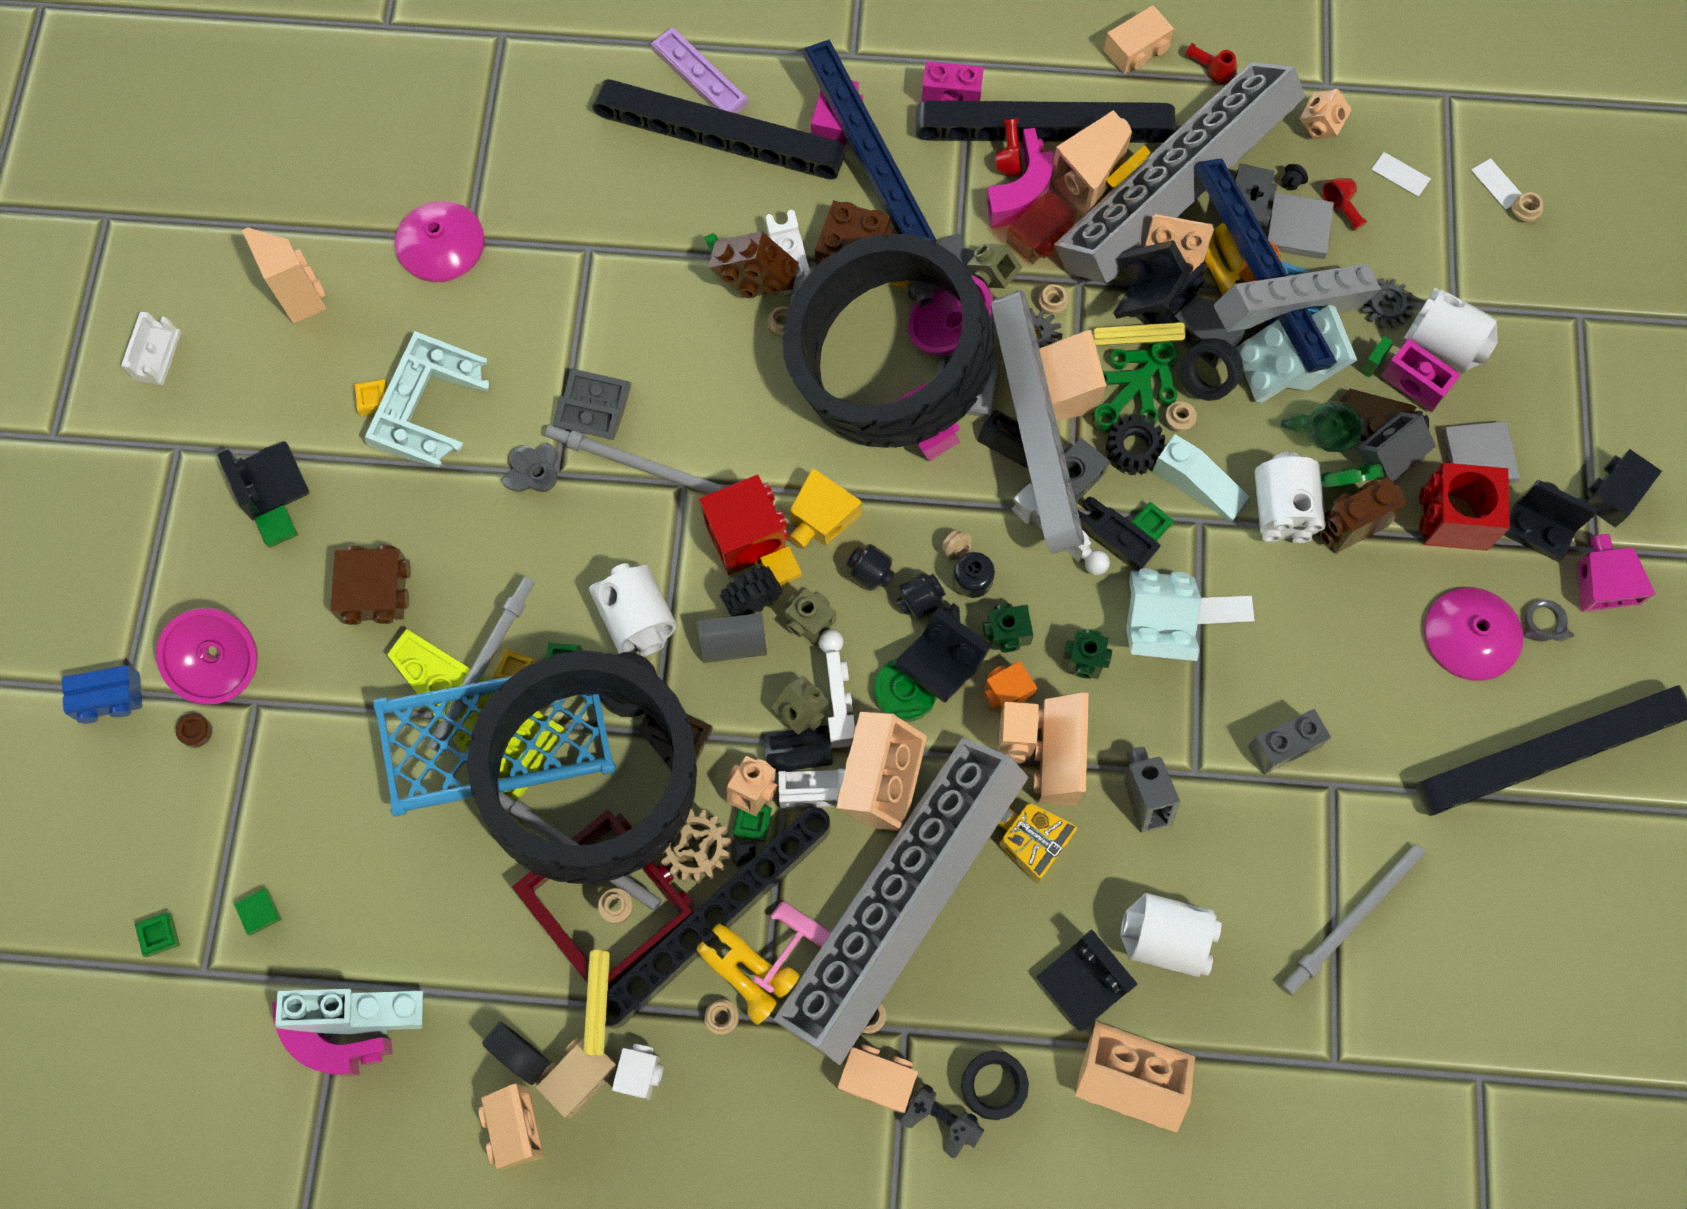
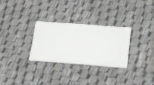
(1401, 174)
(1497, 183)
(1226, 610)

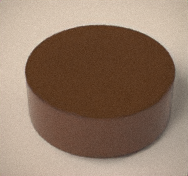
(194, 730)

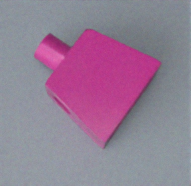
(1611, 577)

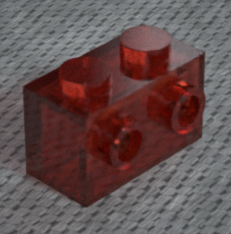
(1041, 227)

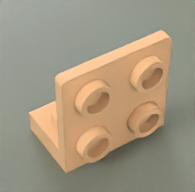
(1190, 237)

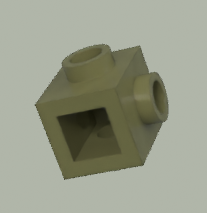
(994, 265)
(809, 614)
(801, 705)

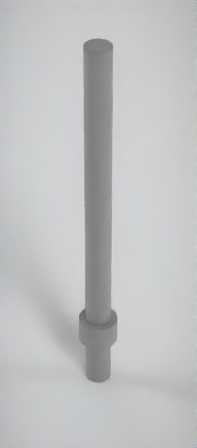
(578, 442)
(512, 608)
(522, 814)
(1310, 965)

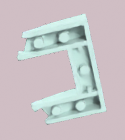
(391, 425)

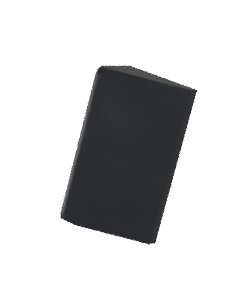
(1003, 436)
(798, 751)

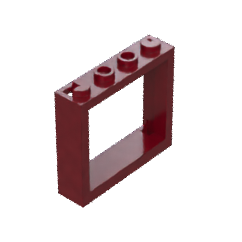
(588, 836)

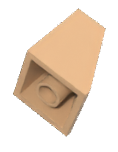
(1089, 159)
(1074, 375)

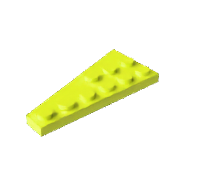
(434, 670)

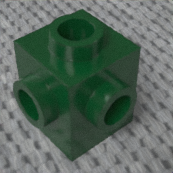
(1008, 627)
(1083, 663)

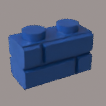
(102, 693)

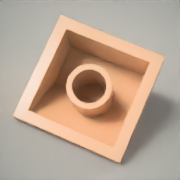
(511, 1127)

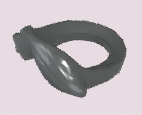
(1561, 631)

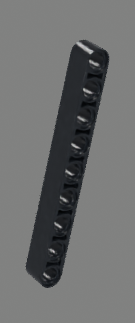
(1050, 119)
(719, 129)
(1553, 750)
(720, 900)

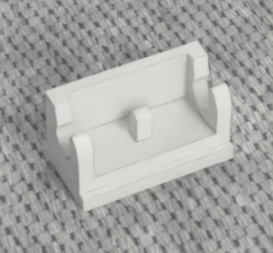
(151, 349)
(809, 788)

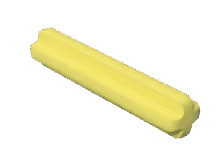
(1139, 334)
(596, 1003)

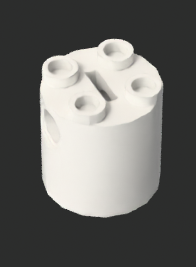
(1454, 331)
(1289, 498)
(633, 610)
(1170, 934)

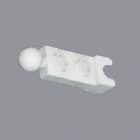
(789, 239)
(1026, 508)
(840, 725)

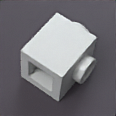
(638, 1072)

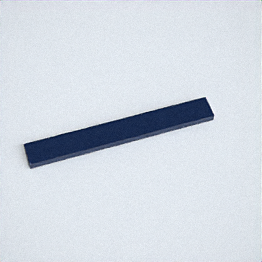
(866, 140)
(1262, 260)

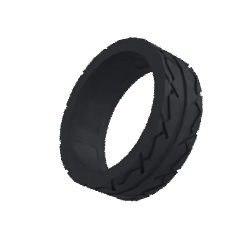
(849, 275)
(562, 678)

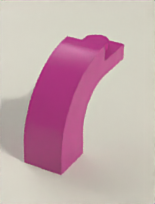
(1011, 200)
(322, 1055)

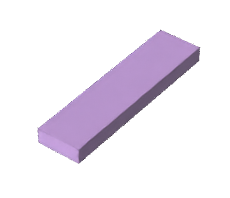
(698, 72)

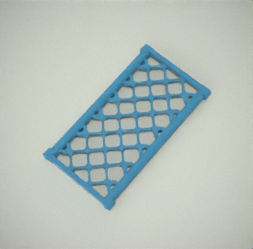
(400, 806)

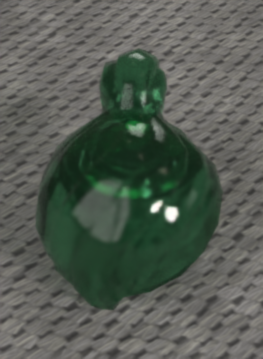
(1329, 426)

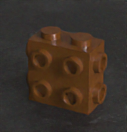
(848, 224)
(753, 265)
(1362, 514)
(370, 585)

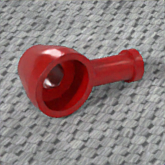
(1220, 68)
(1009, 160)
(1341, 192)

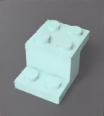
(1274, 364)
(1163, 615)

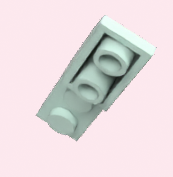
(347, 1012)

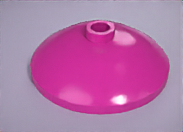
(440, 254)
(938, 326)
(1461, 646)
(189, 666)

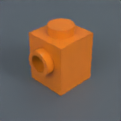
(1008, 685)

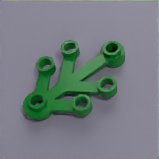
(1139, 382)

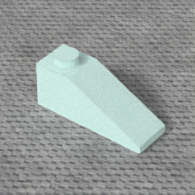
(1199, 478)

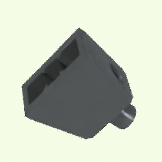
(1150, 791)

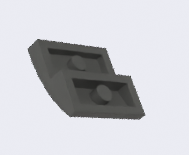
(592, 404)

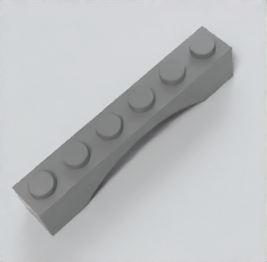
(1262, 300)

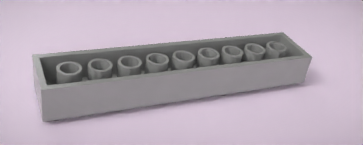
(1167, 178)
(901, 899)

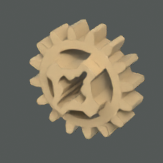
(707, 839)

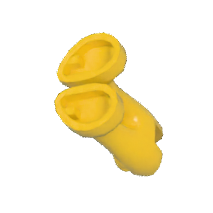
(1223, 239)
(758, 1001)

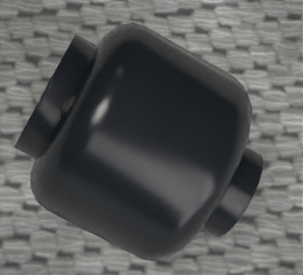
(870, 567)
(973, 574)
(921, 595)

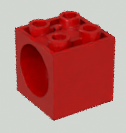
(1483, 489)
(744, 523)

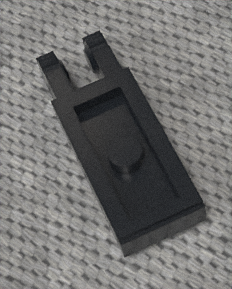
(1119, 534)

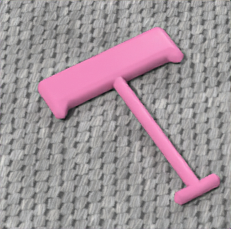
(803, 926)

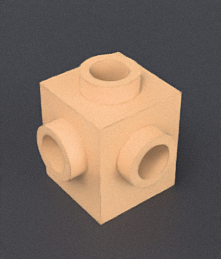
(1325, 114)
(751, 785)

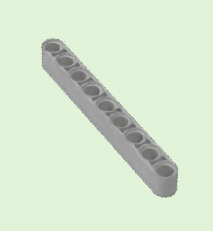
(1037, 423)

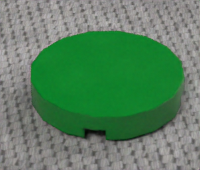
(1352, 475)
(901, 695)

